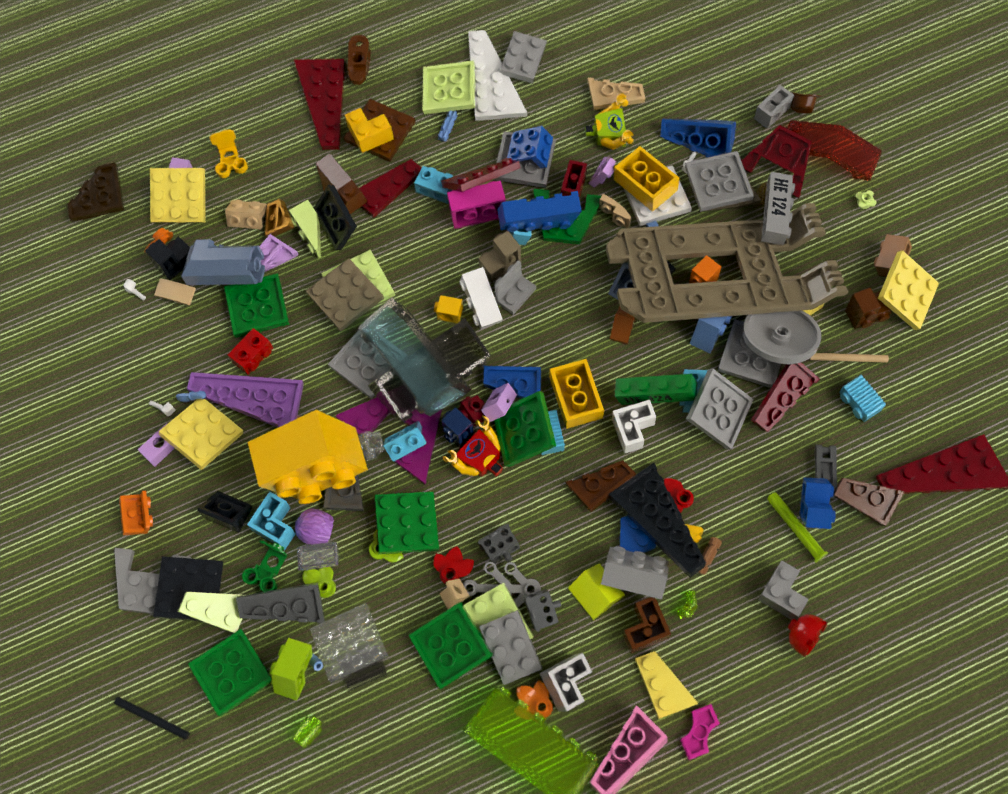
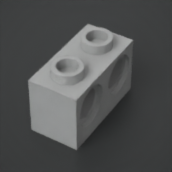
(774, 106)

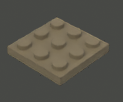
(344, 294)

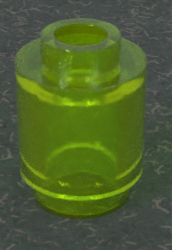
(307, 731)

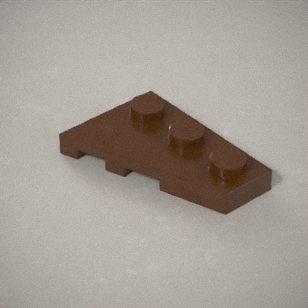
(595, 488)

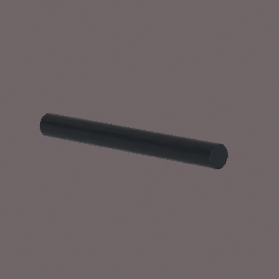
(152, 718)

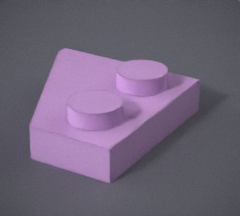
(603, 171)
(276, 252)

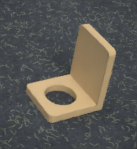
(454, 593)

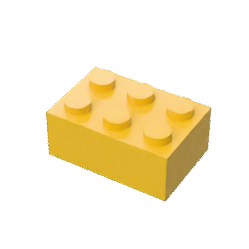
(646, 178)
(576, 393)

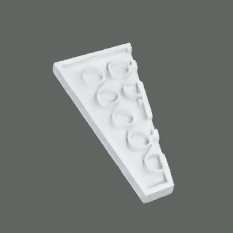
(493, 91)

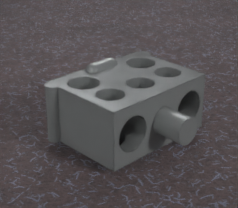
(493, 544)
(536, 612)

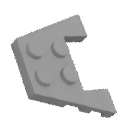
(135, 589)

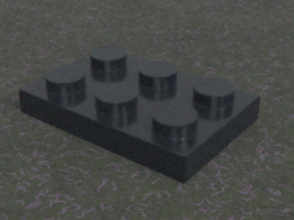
(335, 217)

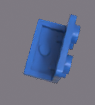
(531, 144)

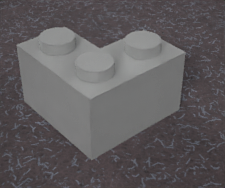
(779, 593)
(561, 681)

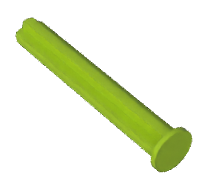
(797, 527)

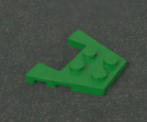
(578, 229)

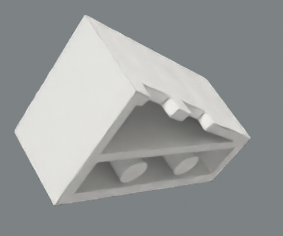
(480, 298)

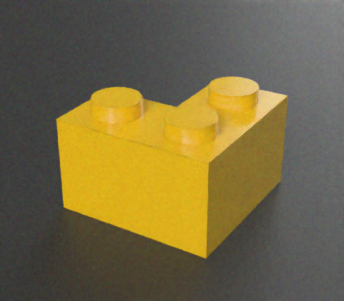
(368, 133)

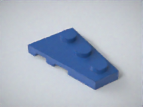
(522, 379)

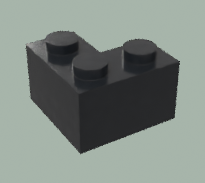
(169, 258)

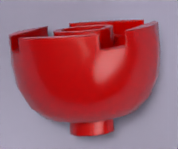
(805, 633)

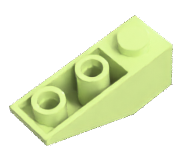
(307, 221)

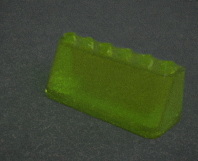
(531, 745)

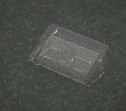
(318, 556)

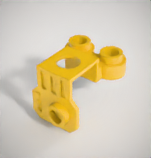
(225, 143)

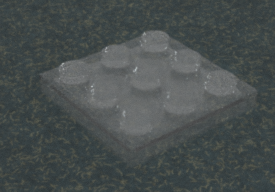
(348, 642)

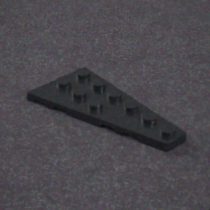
(657, 515)

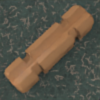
(710, 552)

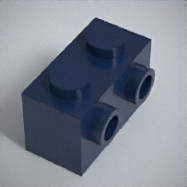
(457, 427)

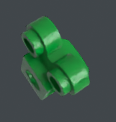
(263, 572)

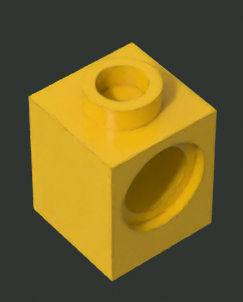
(449, 309)

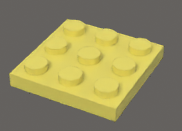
(177, 195)
(908, 290)
(201, 432)

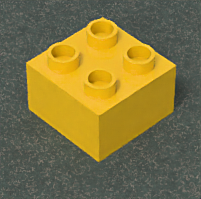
(308, 457)

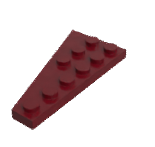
(323, 89)

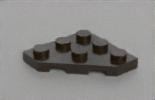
(98, 195)

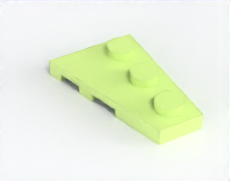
(212, 608)

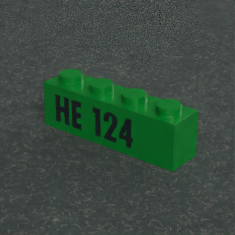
(656, 389)

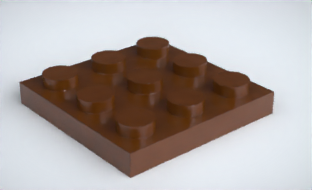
(399, 122)

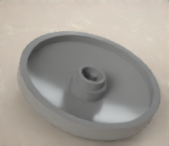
(782, 336)

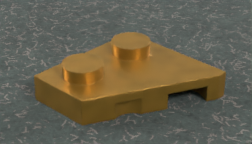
(277, 218)

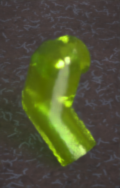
(690, 607)

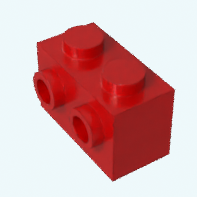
(250, 351)

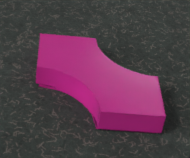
(696, 741)

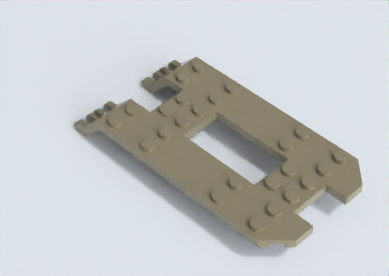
(762, 285)

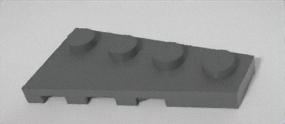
(292, 603)

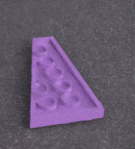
(261, 398)

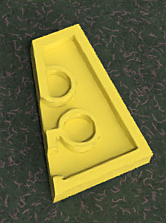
(663, 687)

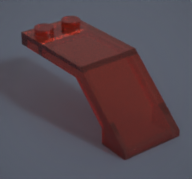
(839, 146)

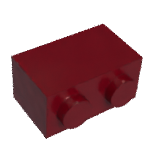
(574, 178)

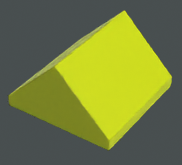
(591, 594)

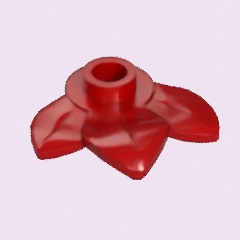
(677, 490)
(453, 563)

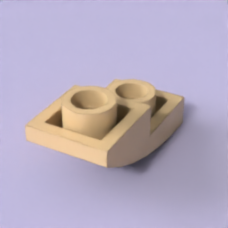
(620, 215)
(175, 291)

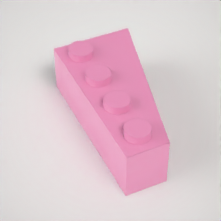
(629, 753)

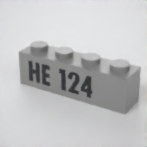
(777, 208)

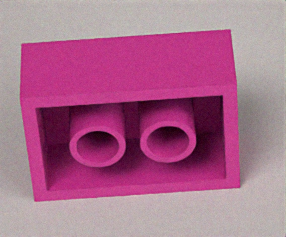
(476, 204)

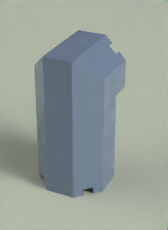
(223, 264)

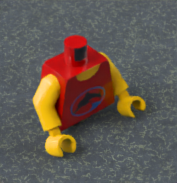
(478, 454)

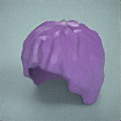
(314, 526)

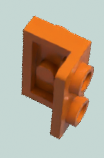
(135, 514)

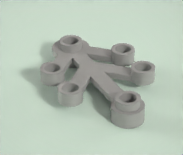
(522, 589)

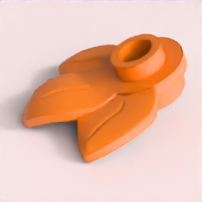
(162, 234)
(535, 697)

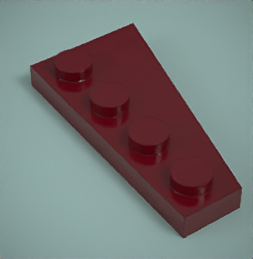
(476, 177)
(388, 186)

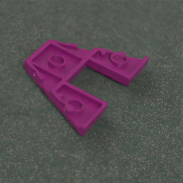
(371, 413)

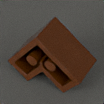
(866, 308)
(651, 629)

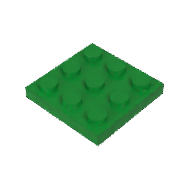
(256, 306)
(525, 430)
(406, 522)
(450, 645)
(230, 672)

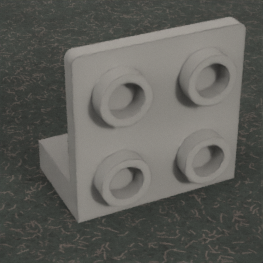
(513, 289)

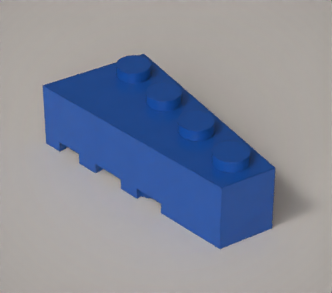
(539, 213)

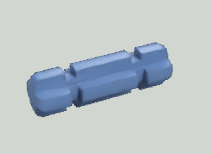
(447, 126)

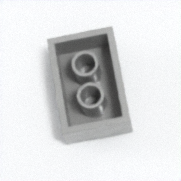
(636, 572)

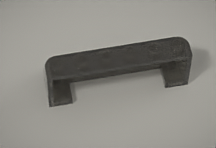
(458, 345)

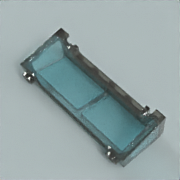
(414, 357)

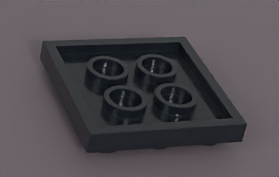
(184, 576)

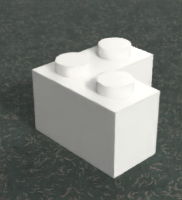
(629, 422)

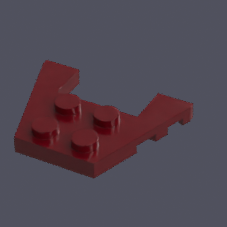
(785, 150)

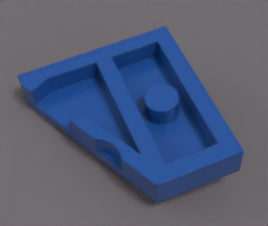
(633, 538)

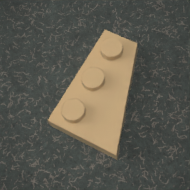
(605, 92)

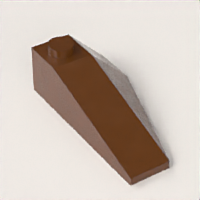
(333, 174)

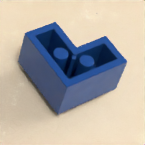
(815, 505)

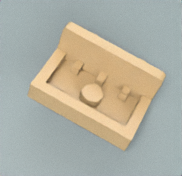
(245, 214)

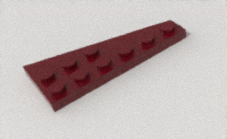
(954, 469)

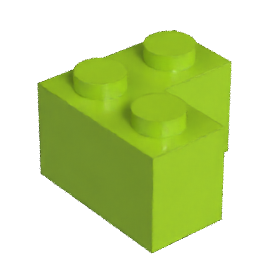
(290, 668)

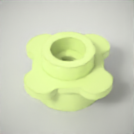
(862, 203)

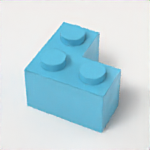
(268, 520)

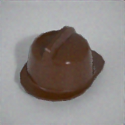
(803, 103)

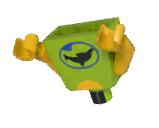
(610, 126)

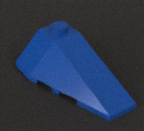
(700, 136)

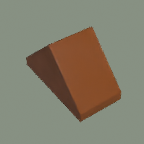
(622, 327)

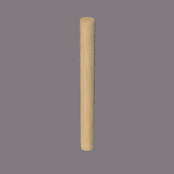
(850, 357)

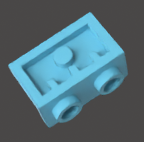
(404, 441)

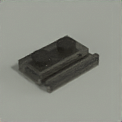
(366, 675)

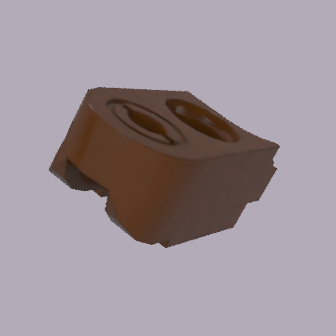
(358, 59)

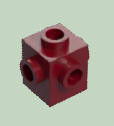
(472, 409)

